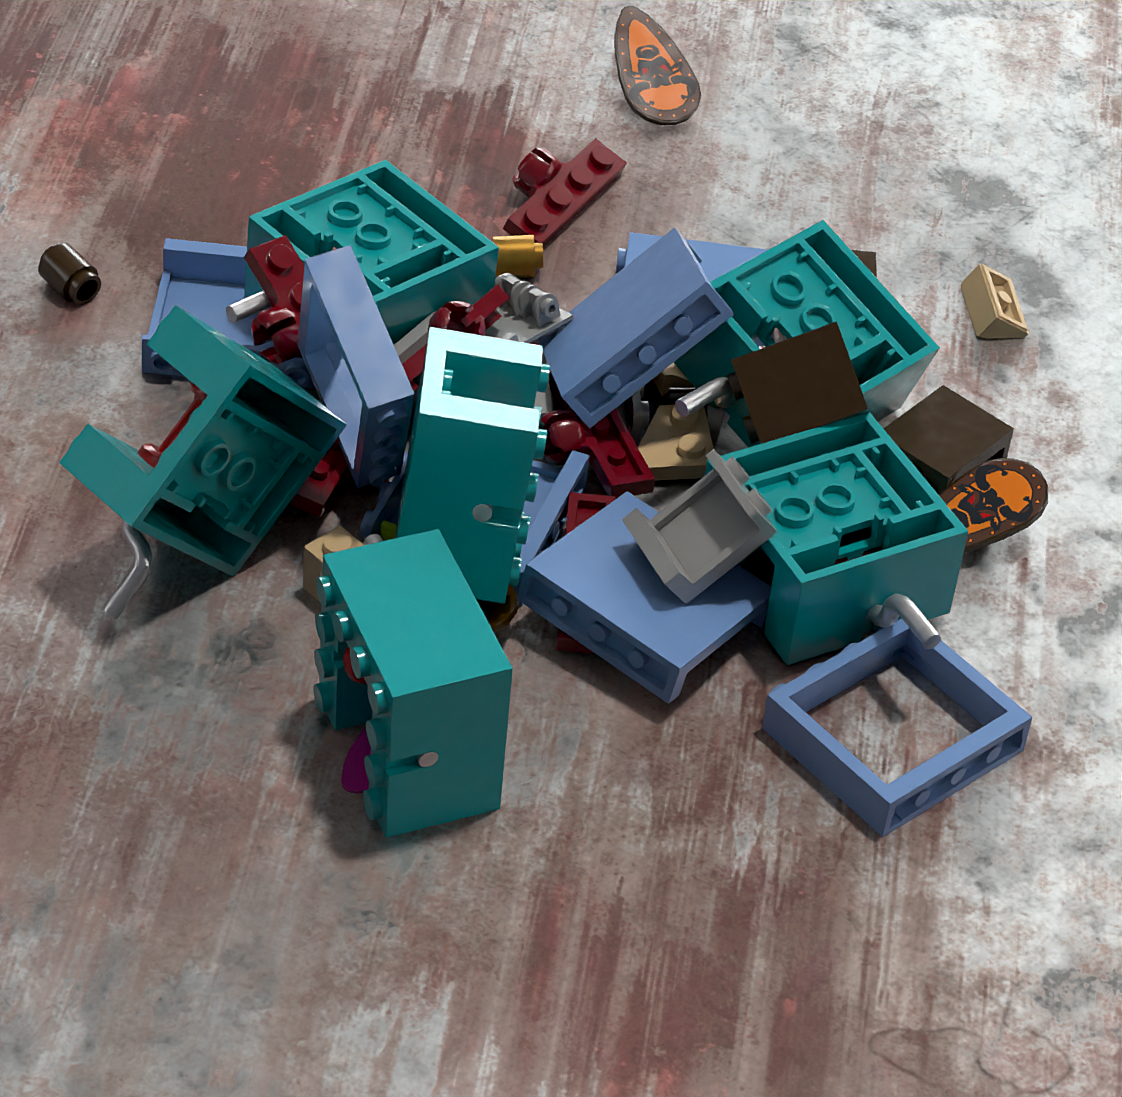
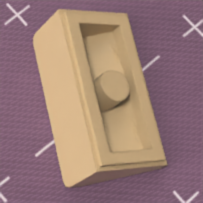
(993, 304)

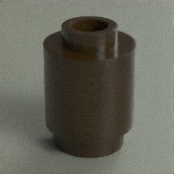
(69, 273)

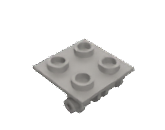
(527, 311)

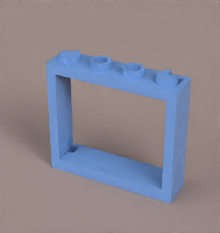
(355, 366)
(896, 803)

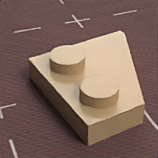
(676, 444)

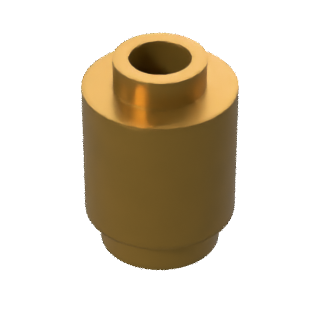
(518, 255)

